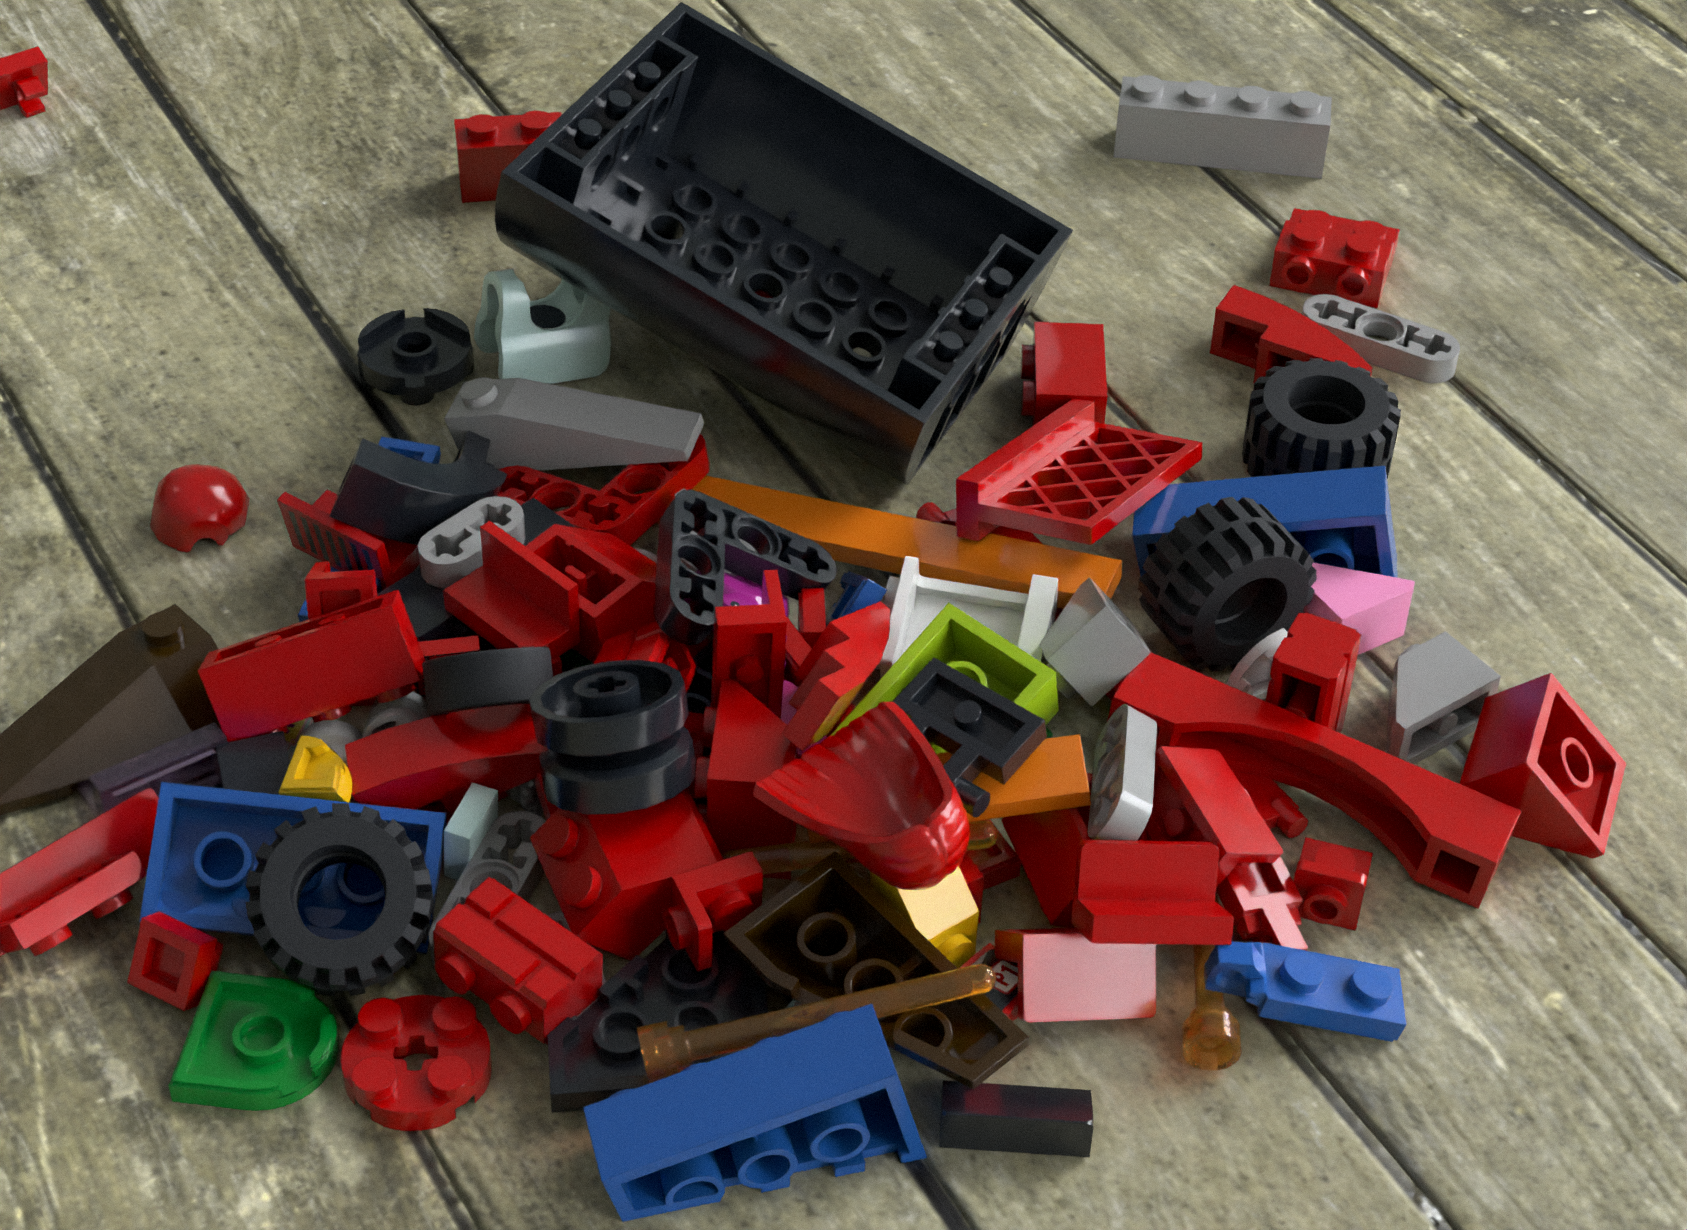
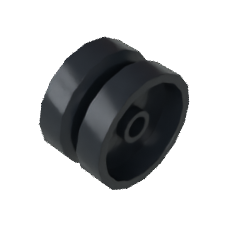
(613, 736)

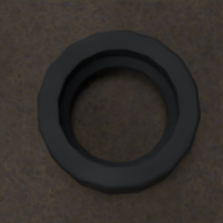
(485, 678)

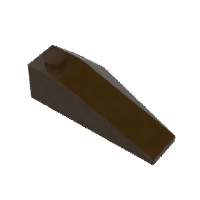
(109, 709)
(842, 937)

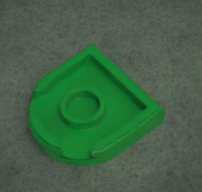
(255, 1044)

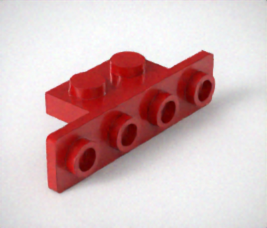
(76, 875)

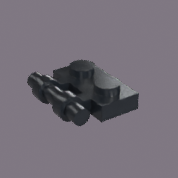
(974, 726)

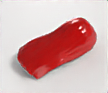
(878, 798)

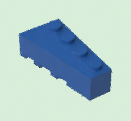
(1333, 514)
(755, 1118)

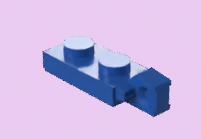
(1310, 988)

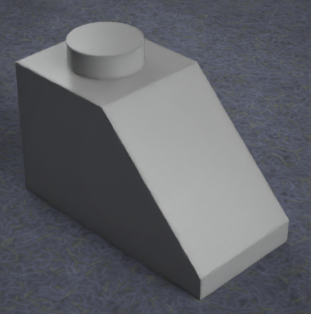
(1092, 645)
(1435, 697)

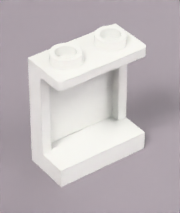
(1012, 615)

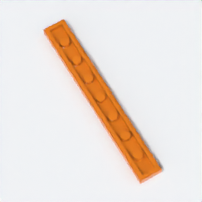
(884, 539)

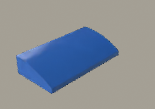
(209, 844)

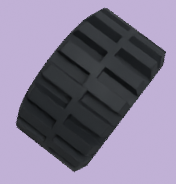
(1319, 419)
(1225, 582)
(326, 841)

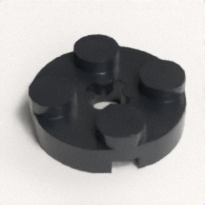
(415, 354)

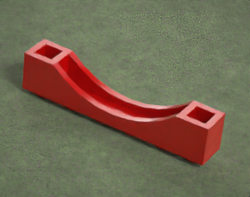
(1431, 824)

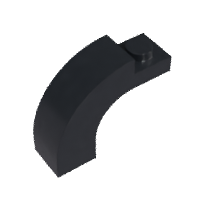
(408, 496)

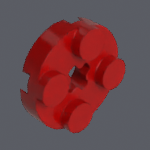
(408, 1026)

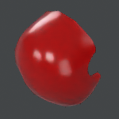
(196, 505)

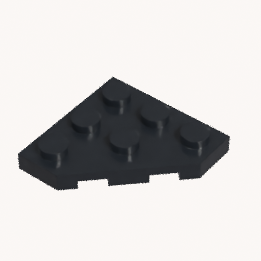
(602, 1046)

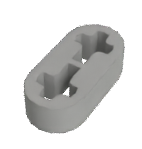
(455, 545)

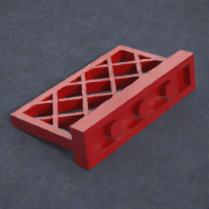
(1068, 473)

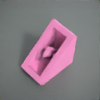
(1363, 601)

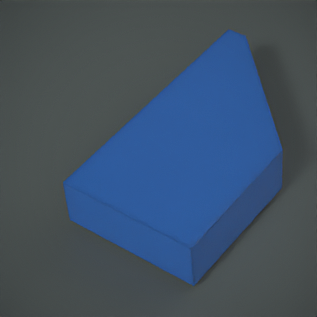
(857, 594)

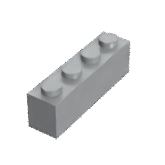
(1223, 126)

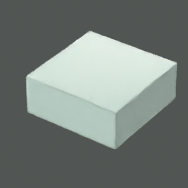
(468, 828)

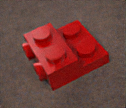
(1334, 256)

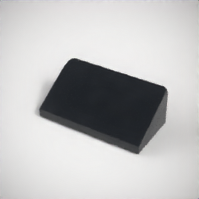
(1016, 1119)

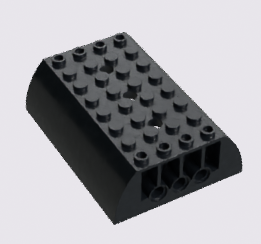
(792, 197)

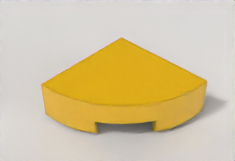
(317, 773)

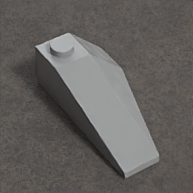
(568, 427)

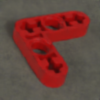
(615, 506)

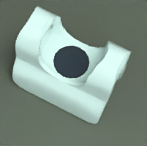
(544, 338)

